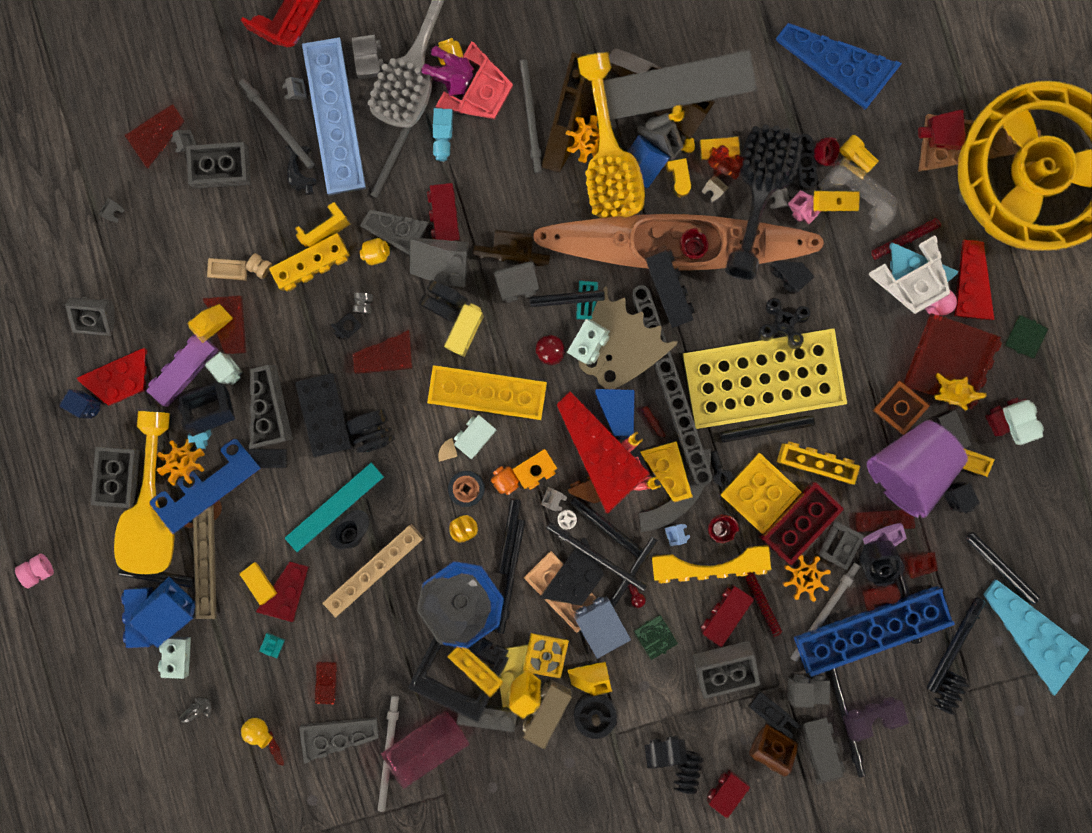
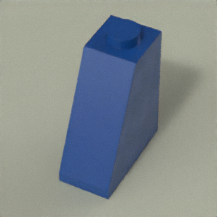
(618, 410)

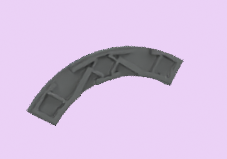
(672, 511)

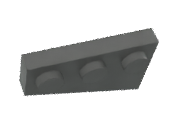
(394, 229)

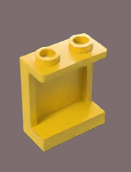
(326, 229)

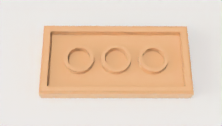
(540, 578)

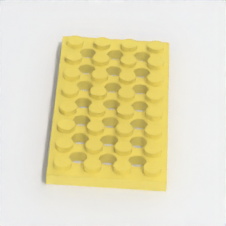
(760, 409)

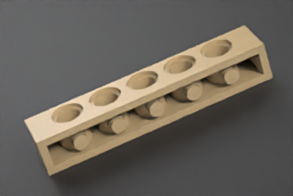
(373, 570)

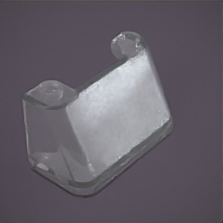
(883, 201)

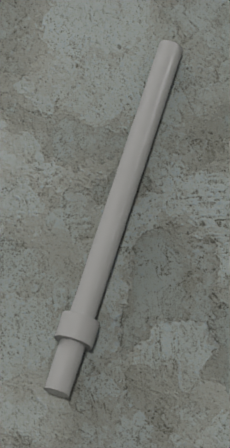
(846, 581)
(392, 716)

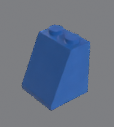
(163, 613)

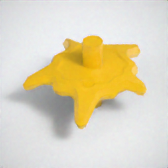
(957, 392)

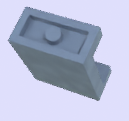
(601, 626)

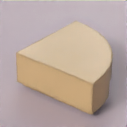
(447, 450)

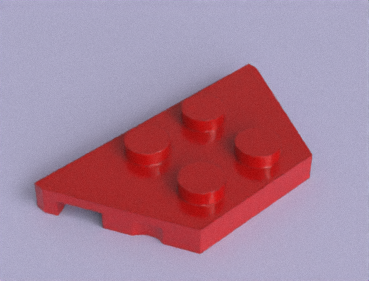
(118, 379)

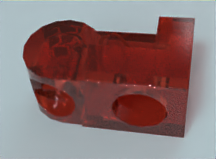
(880, 595)

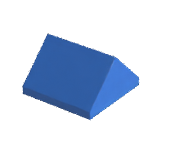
(649, 159)

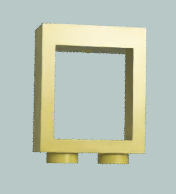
(464, 329)

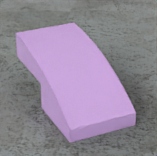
(893, 533)

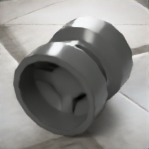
(362, 303)

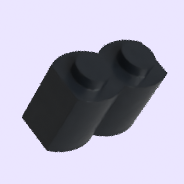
(665, 753)

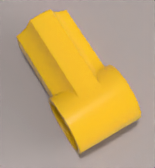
(855, 150)

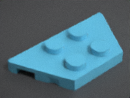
(906, 261)

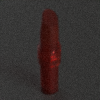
(653, 422)
(275, 750)

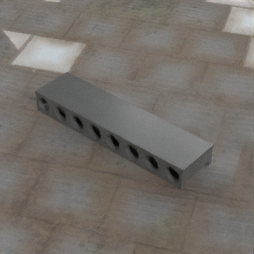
(680, 85)

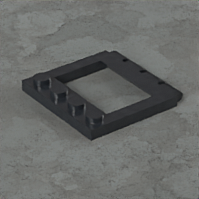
(450, 697)

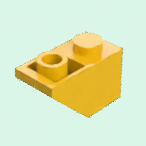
(591, 678)

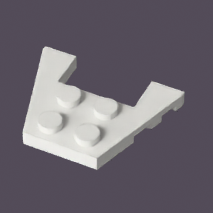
(920, 286)

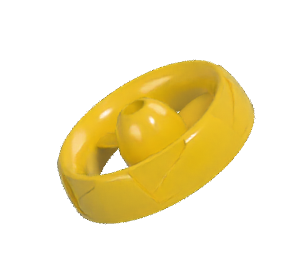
(1038, 168)

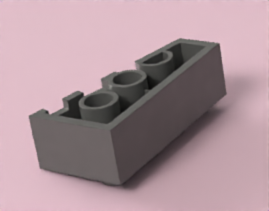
(267, 408)

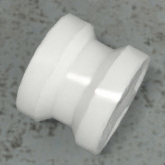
(567, 522)

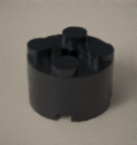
(881, 563)

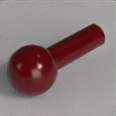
(637, 600)

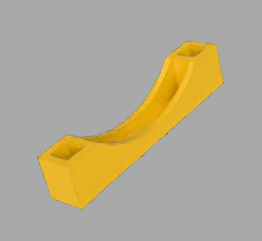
(753, 559)

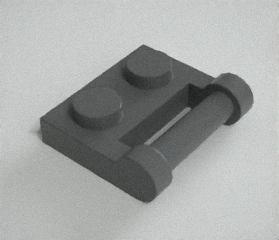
(845, 548)

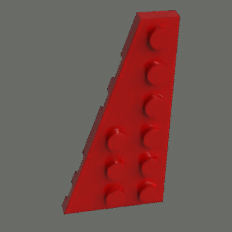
(605, 458)

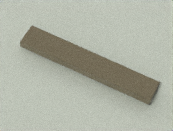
(204, 564)

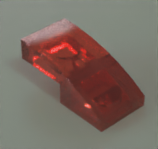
(325, 682)

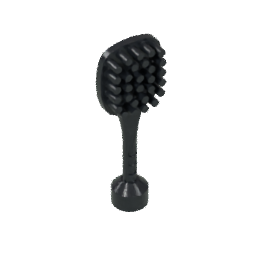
(768, 166)

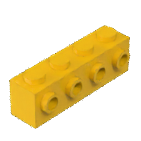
(310, 262)
(819, 464)

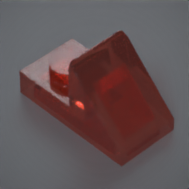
(921, 564)

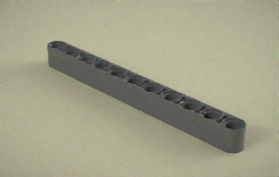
(678, 393)

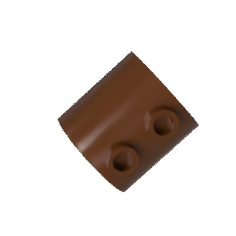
(774, 750)

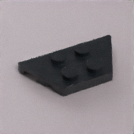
(574, 579)

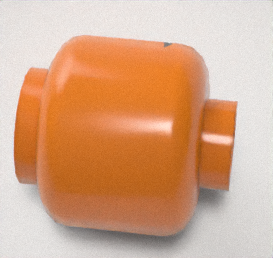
(505, 480)

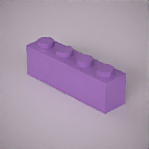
(181, 370)

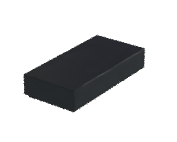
(269, 457)

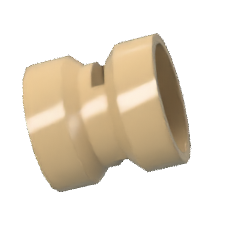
(259, 266)

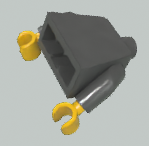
(664, 133)

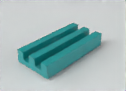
(588, 284)

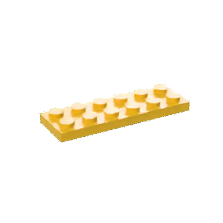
(487, 392)

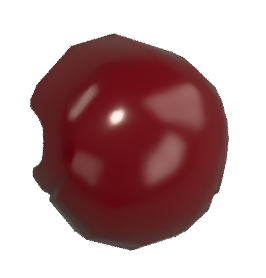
(826, 151)
(693, 244)
(550, 350)
(723, 528)

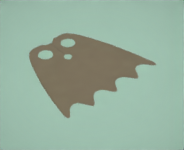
(629, 343)

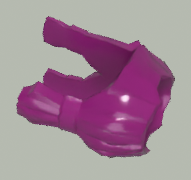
(454, 75)

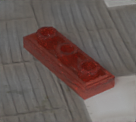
(874, 520)

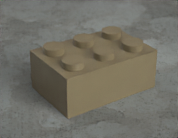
(547, 715)

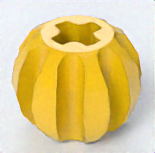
(463, 528)

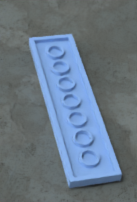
(333, 116)

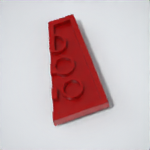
(973, 283)

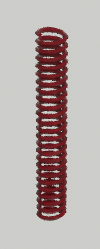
(911, 237)
(767, 604)

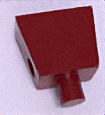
(945, 131)

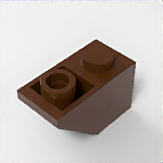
(584, 490)

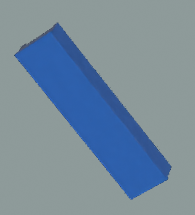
(873, 631)

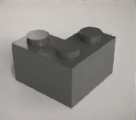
(808, 690)

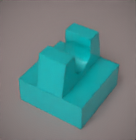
(272, 645)

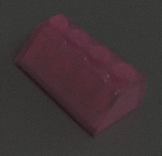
(424, 749)

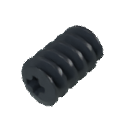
(951, 693)
(689, 773)

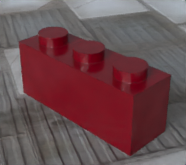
(443, 212)
(726, 615)

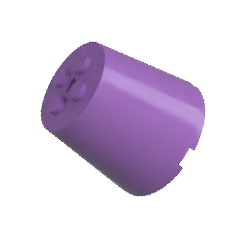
(918, 467)

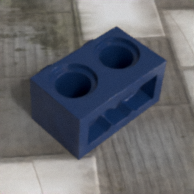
(80, 404)

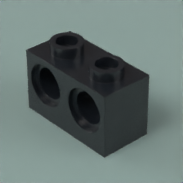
(961, 497)

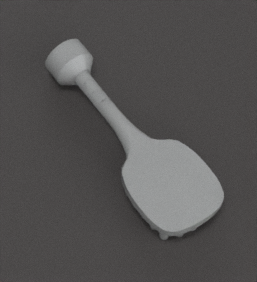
(401, 88)

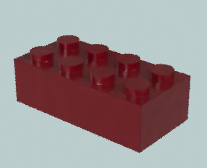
(801, 523)

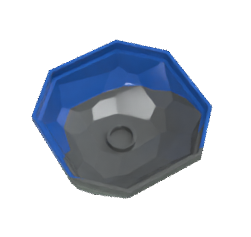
(460, 604)

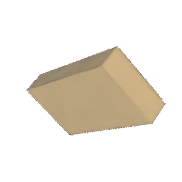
(227, 269)

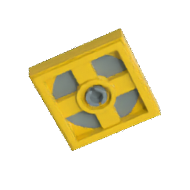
(545, 655)

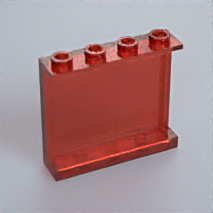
(954, 353)

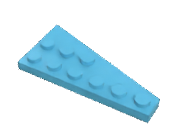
(1042, 641)

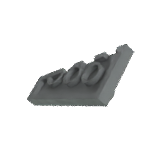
(328, 737)

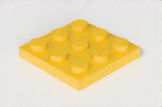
(760, 493)

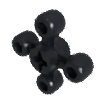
(783, 328)

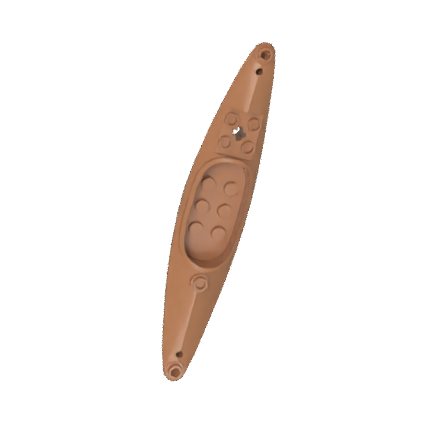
(629, 238)

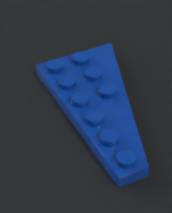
(843, 65)

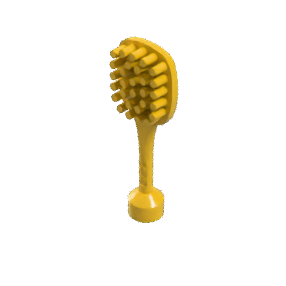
(613, 174)
(141, 537)

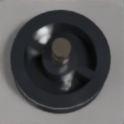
(595, 716)

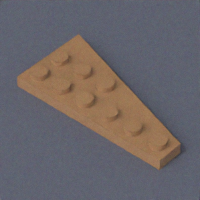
(936, 158)

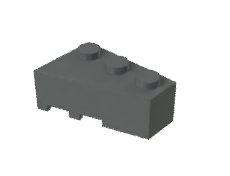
(823, 751)

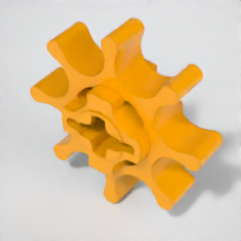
(585, 137)
(180, 462)
(802, 584)

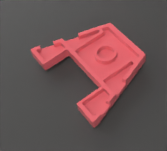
(485, 92)

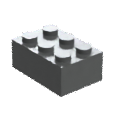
(218, 165)
(115, 477)
(726, 669)

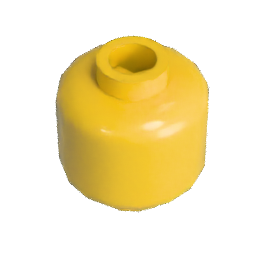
(450, 47)
(374, 251)

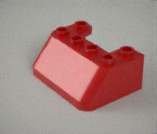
(286, 25)

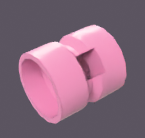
(30, 572)

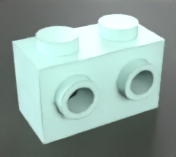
(588, 342)
(175, 657)

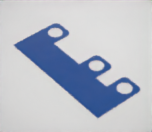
(206, 493)

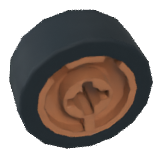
(462, 498)

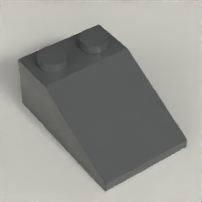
(439, 260)
(517, 282)

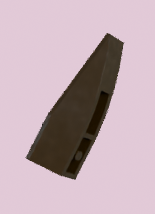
(627, 64)
(574, 101)

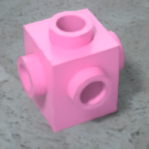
(803, 207)

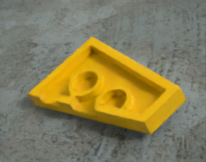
(668, 466)

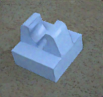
(676, 534)

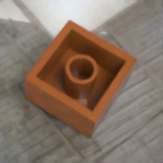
(901, 407)

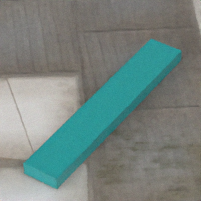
(334, 507)

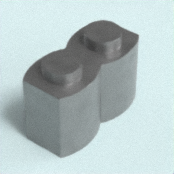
(366, 56)

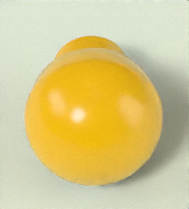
(256, 732)

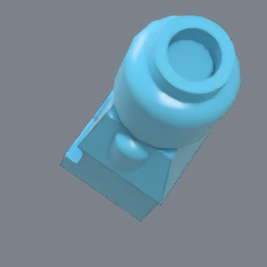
(442, 133)

